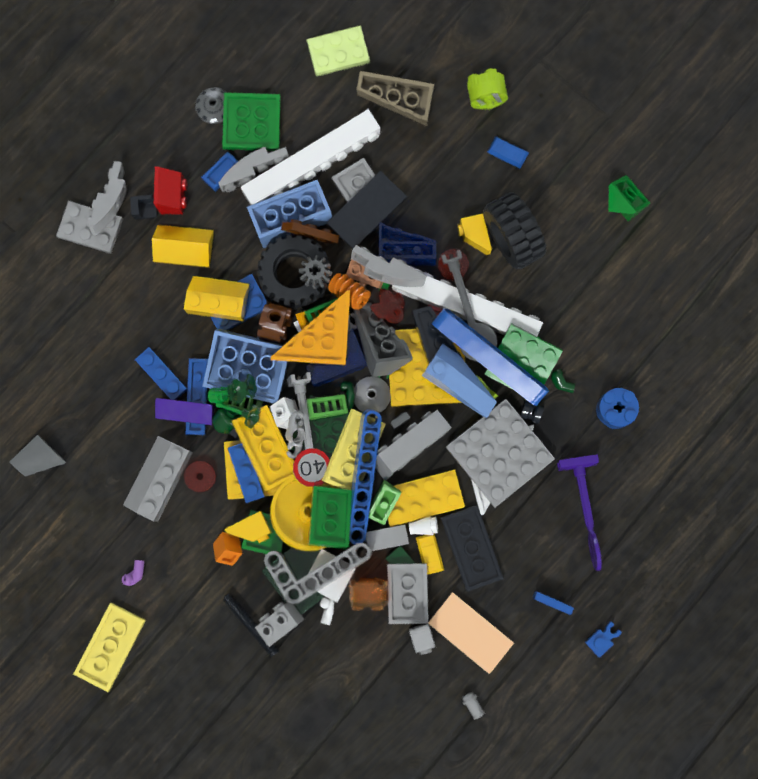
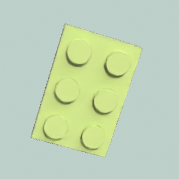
(338, 51)

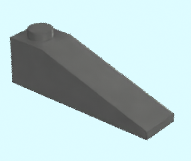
(380, 344)

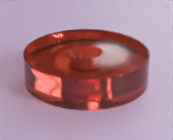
(444, 269)
(193, 470)

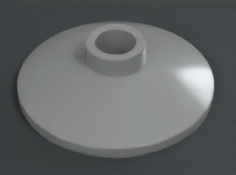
(379, 401)

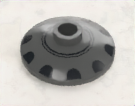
(210, 113)

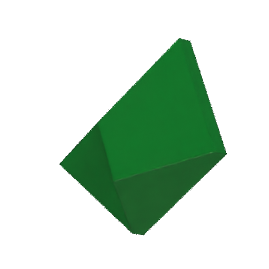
(626, 198)

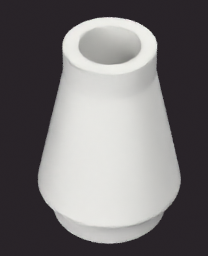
(425, 526)

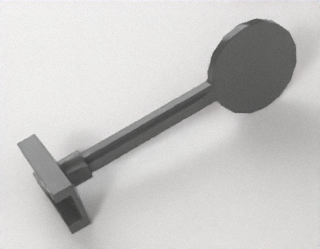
(484, 330)

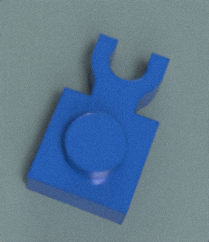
(600, 641)

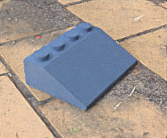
(237, 355)

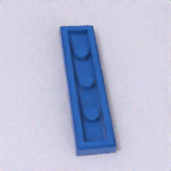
(196, 392)

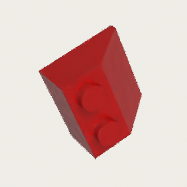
(169, 191)

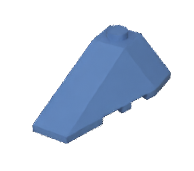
(456, 378)

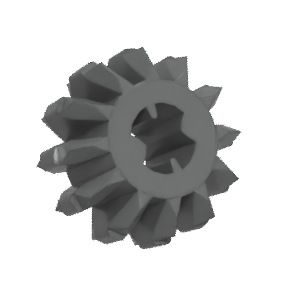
(320, 276)

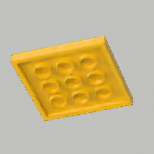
(408, 384)

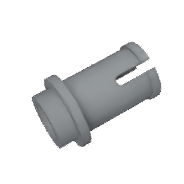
(473, 705)

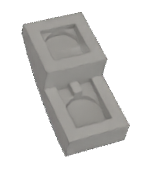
(387, 538)

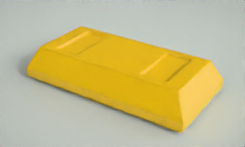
(430, 553)

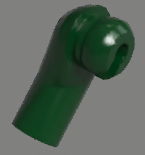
(560, 383)
(350, 393)

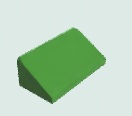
(384, 502)

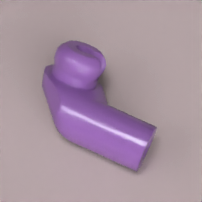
(134, 576)

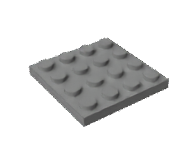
(500, 453)

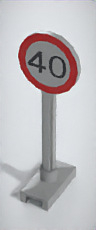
(310, 463)

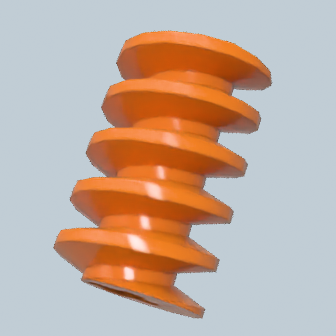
(358, 296)

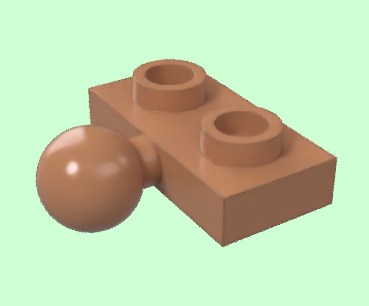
(356, 272)

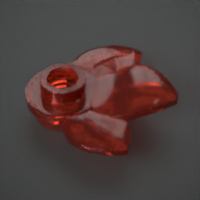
(388, 304)

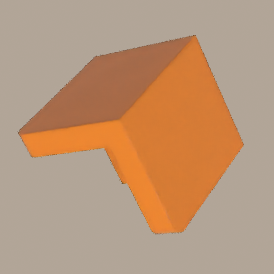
(227, 548)

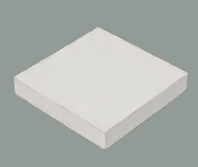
(336, 588)

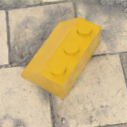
(217, 298)

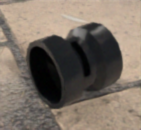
(528, 409)

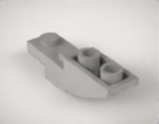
(245, 169)
(108, 204)
(393, 273)

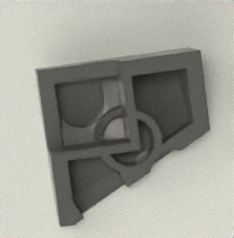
(36, 457)

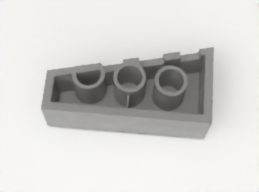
(410, 444)

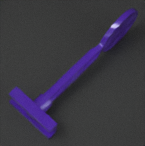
(578, 465)

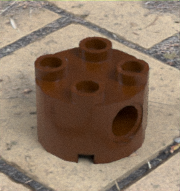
(274, 322)

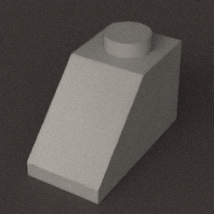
(422, 638)

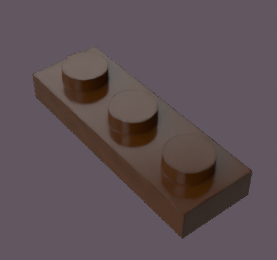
(309, 230)

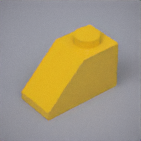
(475, 233)
(251, 528)

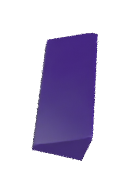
(184, 411)

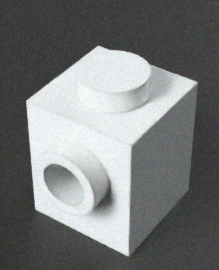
(282, 411)

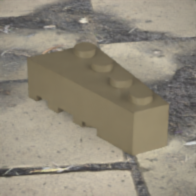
(397, 94)

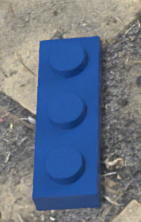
(161, 374)
(246, 474)

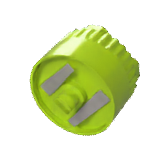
(487, 89)

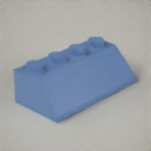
(302, 204)

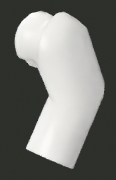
(328, 612)

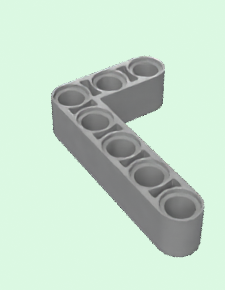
(318, 574)

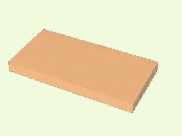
(470, 633)

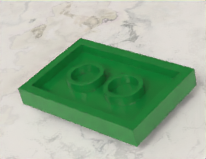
(330, 517)

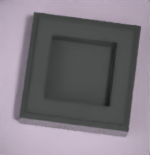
(400, 420)

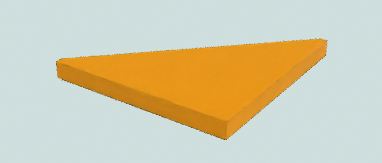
(322, 339)

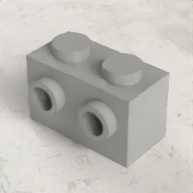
(279, 623)

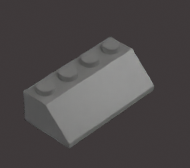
(157, 479)

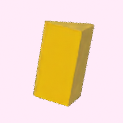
(182, 246)

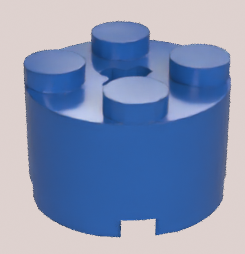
(625, 400)

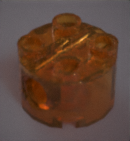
(368, 593)

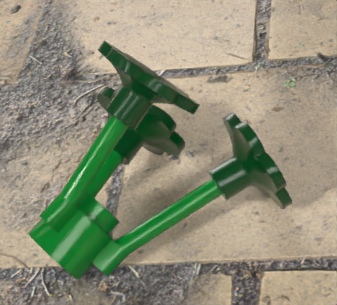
(237, 392)

